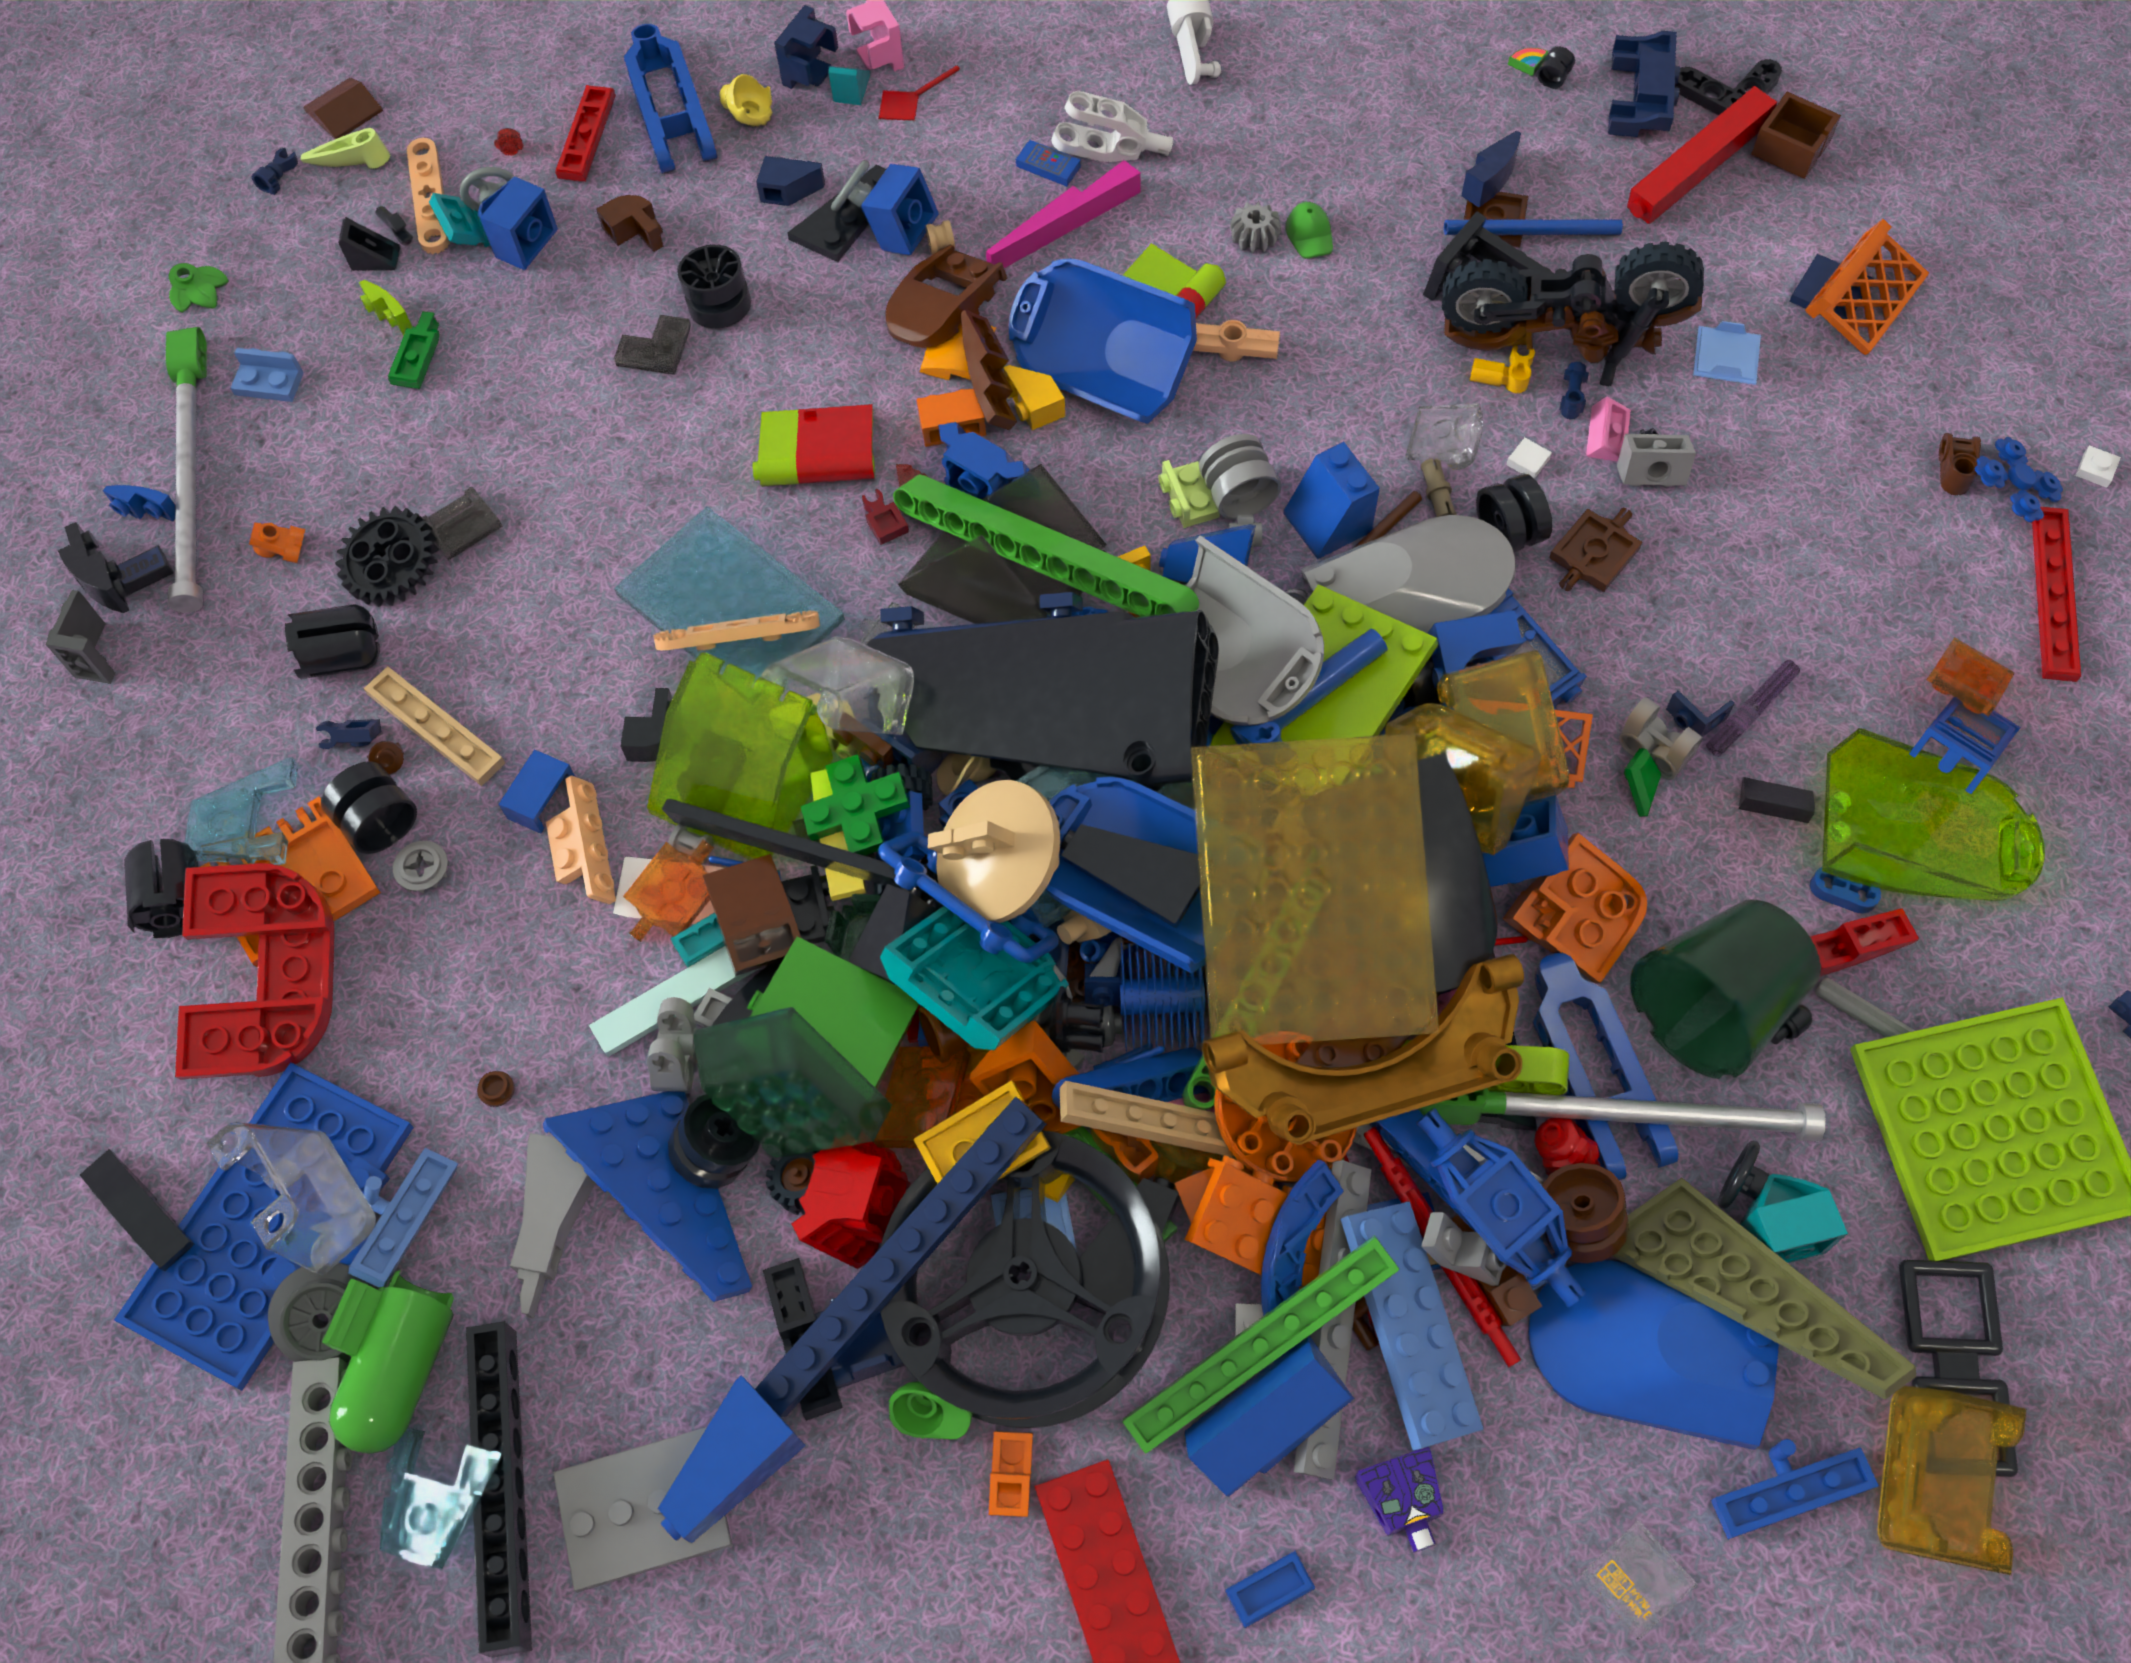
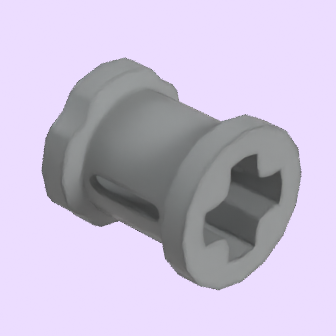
(687, 841)

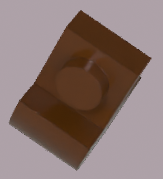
(628, 217)

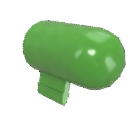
(393, 1348)

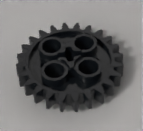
(387, 556)

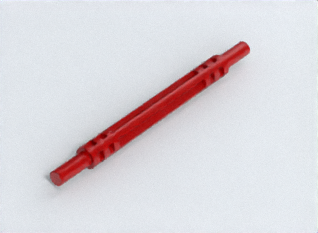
(1466, 1287)

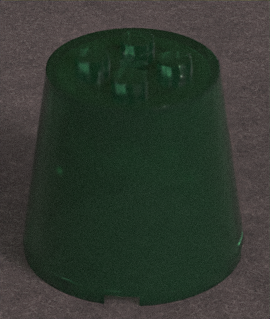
(1726, 986)

